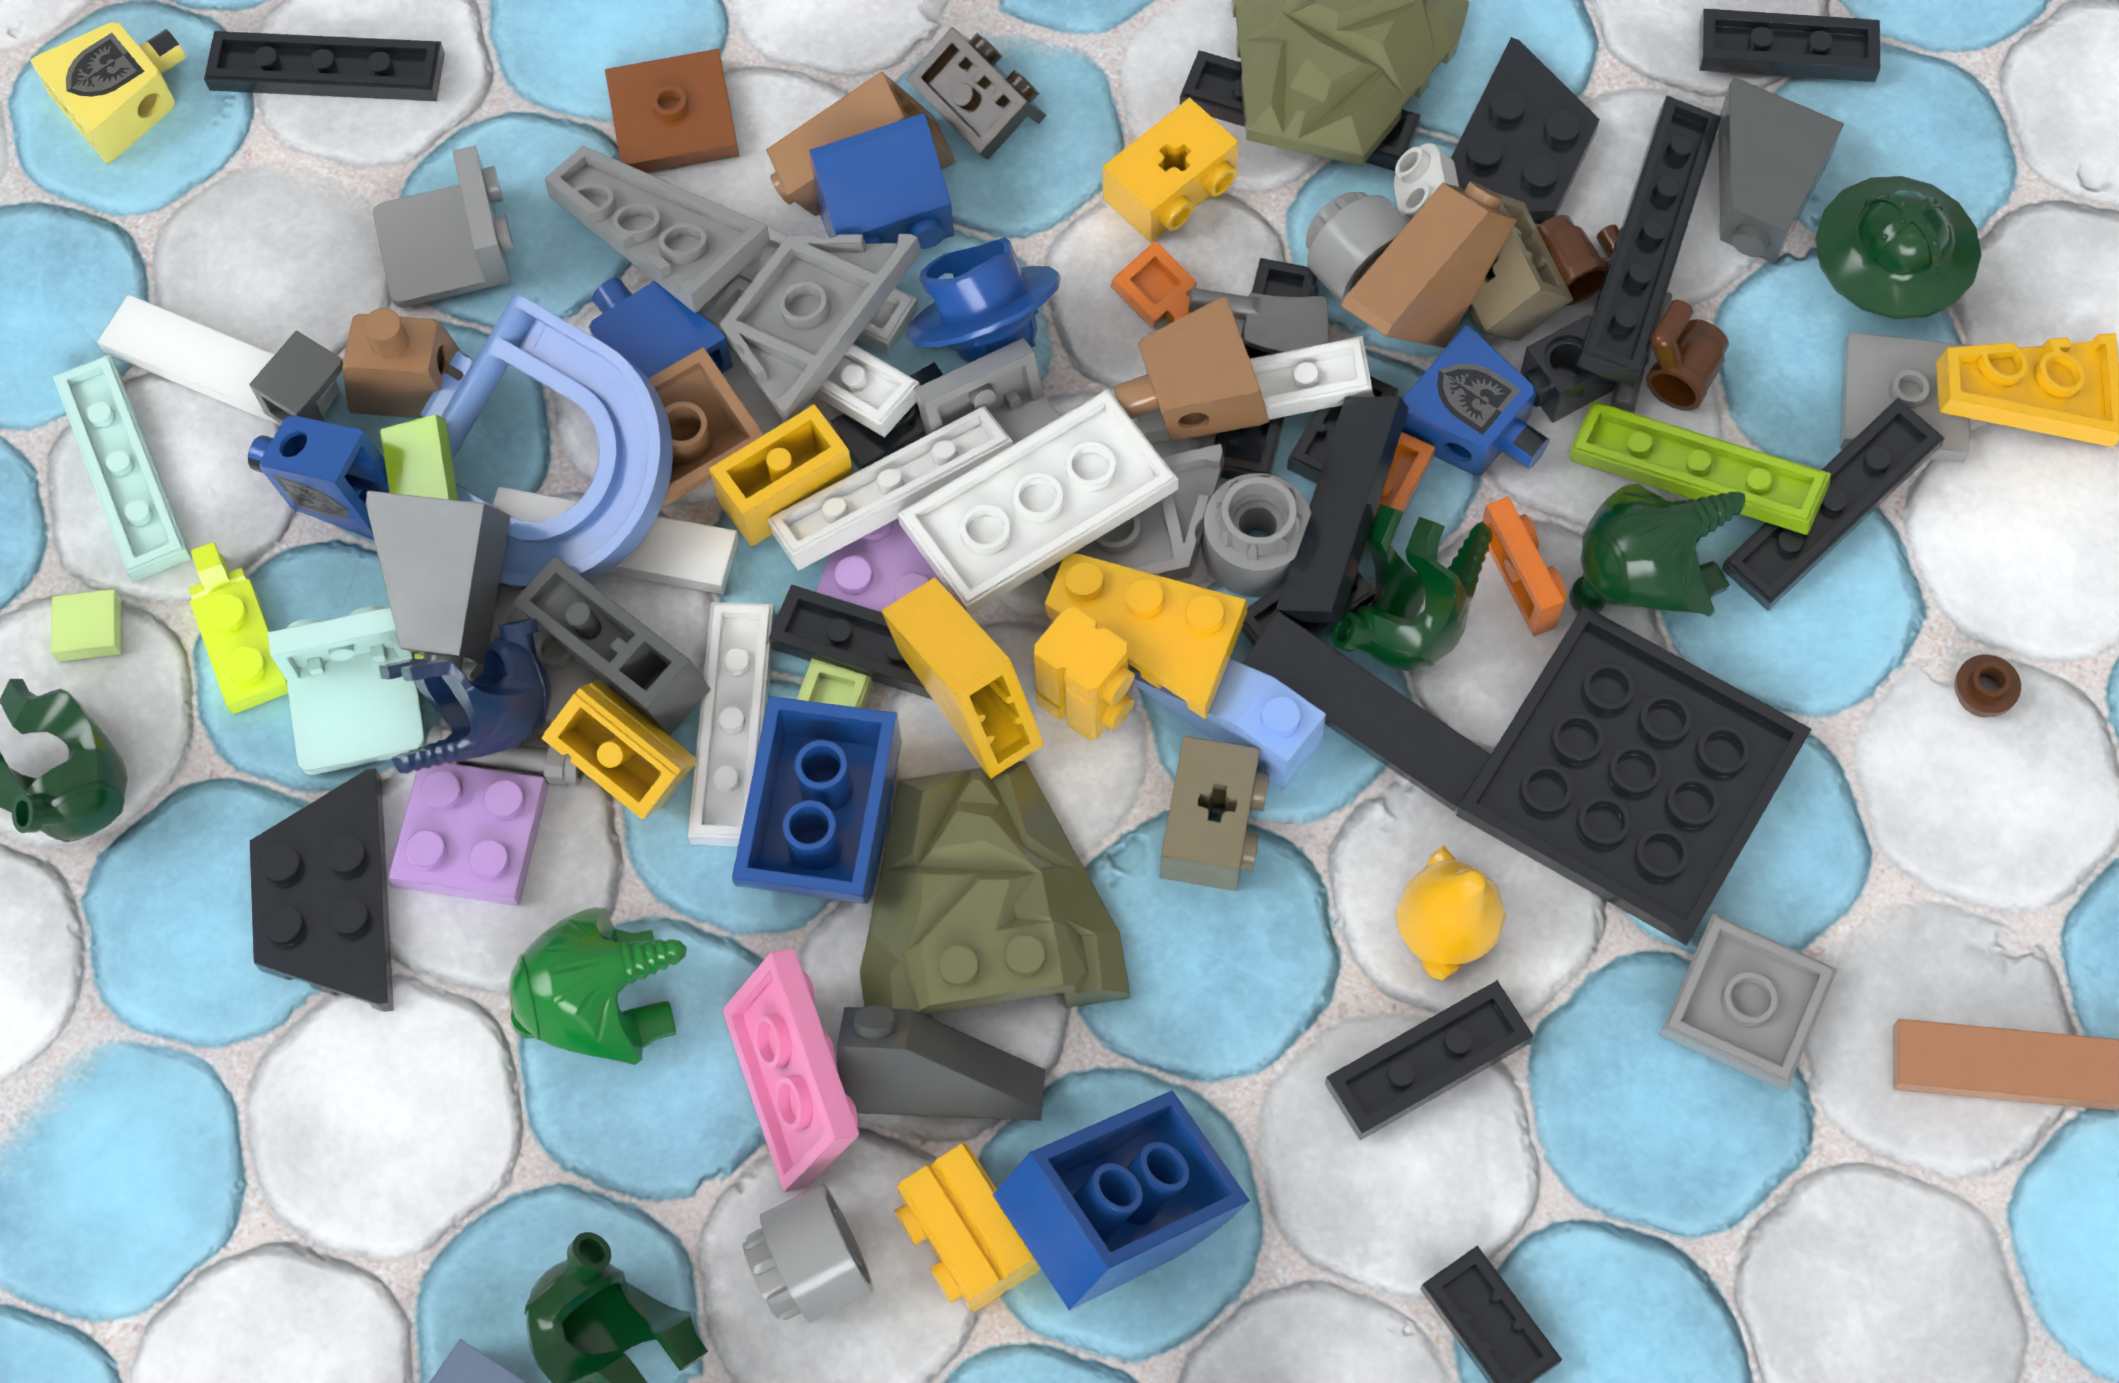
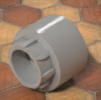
(1349, 238)
(1247, 503)
(807, 1257)

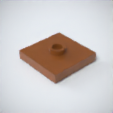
(672, 111)

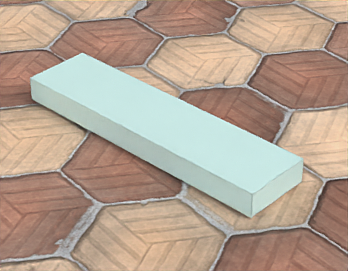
(122, 468)

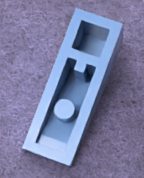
(1255, 713)

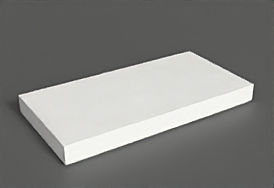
(1038, 502)

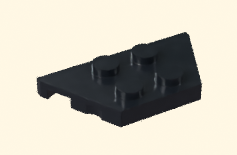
(1525, 135)
(326, 895)

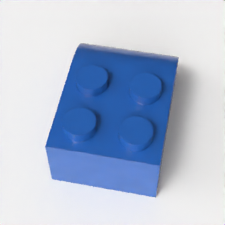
(818, 800)
(1119, 1198)

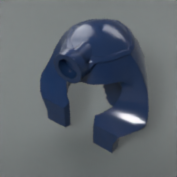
(484, 714)

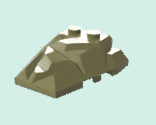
(1338, 71)
(985, 902)

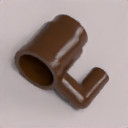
(1576, 256)
(1687, 357)

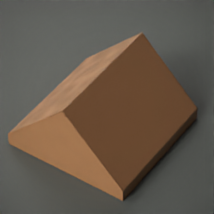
(703, 418)

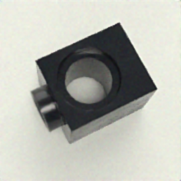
(1558, 393)

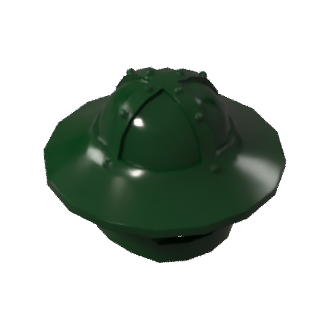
(1898, 247)

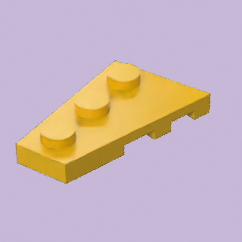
(2041, 389)
(1173, 629)

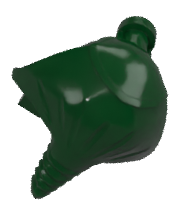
(1646, 555)
(1419, 613)
(77, 794)
(588, 1316)

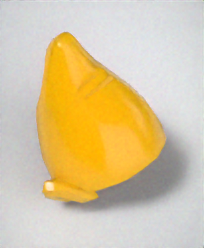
(1449, 914)

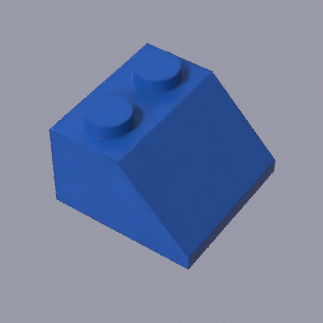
(884, 185)

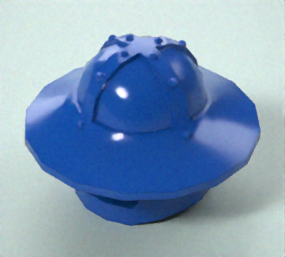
(985, 302)

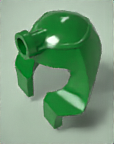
(571, 981)

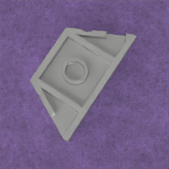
(811, 310)
(1170, 532)

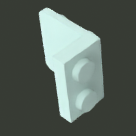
(336, 691)

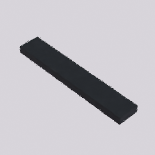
(1648, 242)

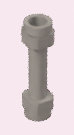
(548, 761)

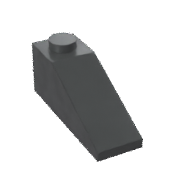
(613, 645)
(924, 1068)

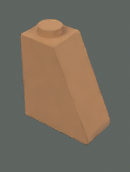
(861, 110)
(1433, 266)

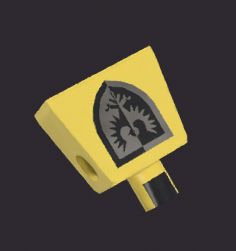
(110, 84)

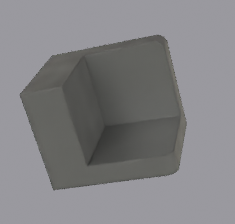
(296, 379)

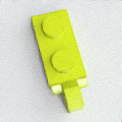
(234, 632)

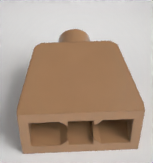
(395, 363)
(1196, 376)

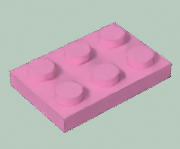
(790, 1070)

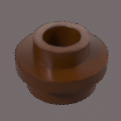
(1976, 697)

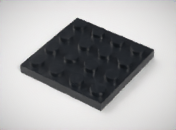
(1634, 774)

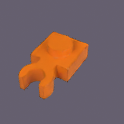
(1155, 286)

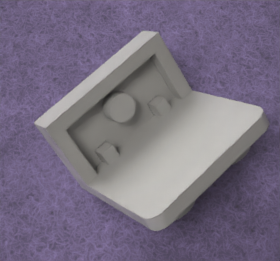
(445, 237)
(1001, 381)

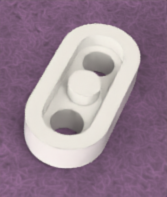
(1419, 175)

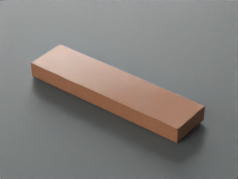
(2006, 1064)

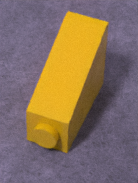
(964, 676)

